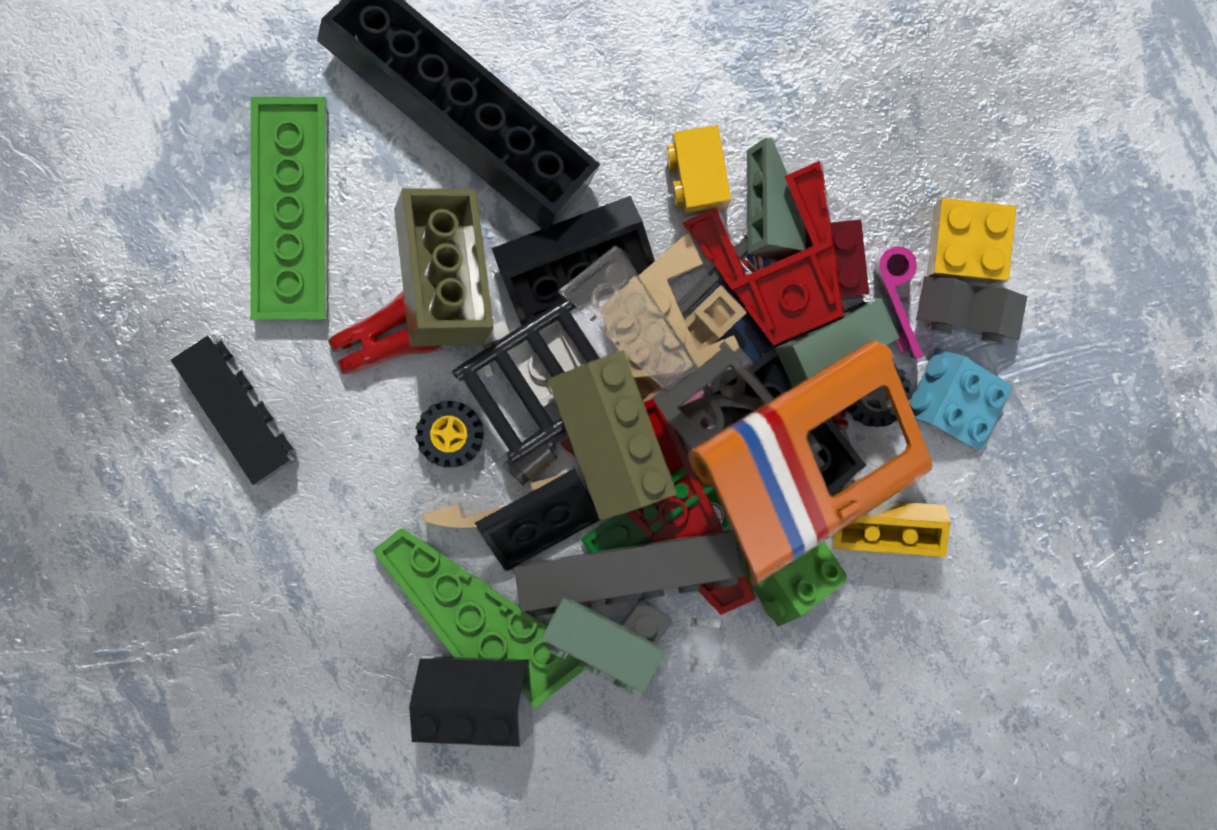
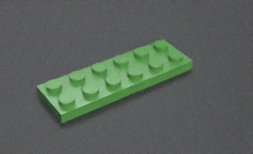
(288, 208)

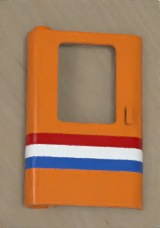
(770, 474)

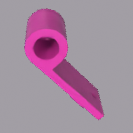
(894, 268)

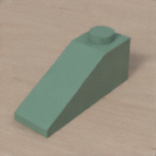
(772, 214)

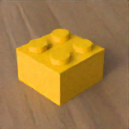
(699, 170)
(971, 241)

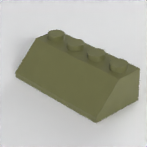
(611, 436)

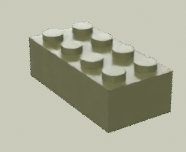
(443, 267)

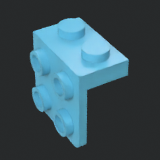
(959, 398)

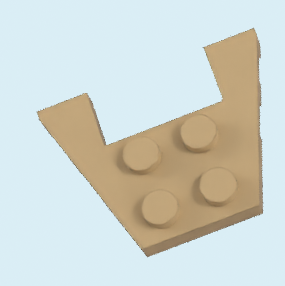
(673, 263)

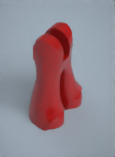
(367, 331)

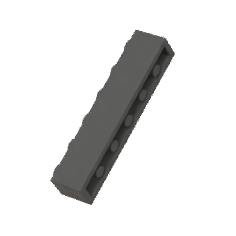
(630, 571)

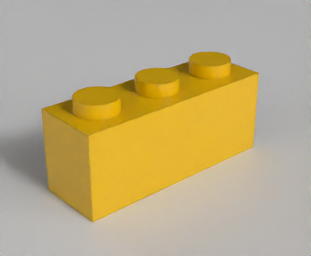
(899, 530)

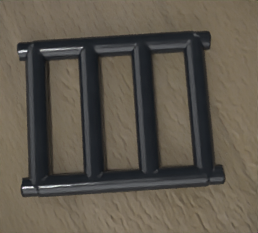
(499, 352)

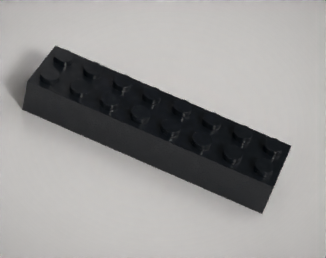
(460, 105)

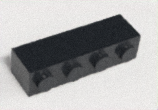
(234, 410)

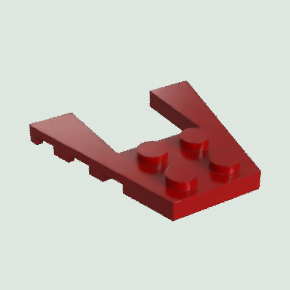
(795, 291)

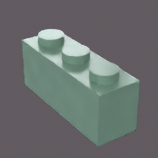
(830, 342)
(602, 645)

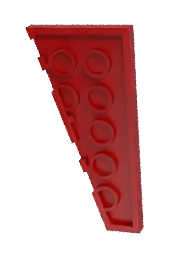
(694, 521)

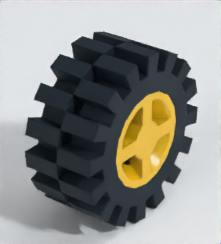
(437, 432)

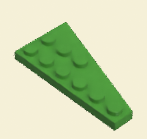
(472, 615)

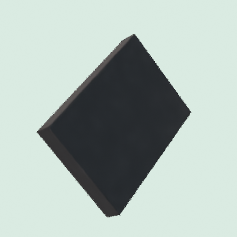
(538, 520)

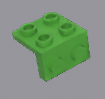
(799, 584)

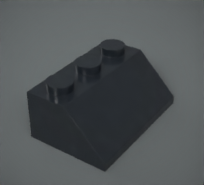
(471, 701)

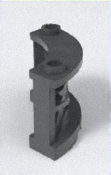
(687, 416)

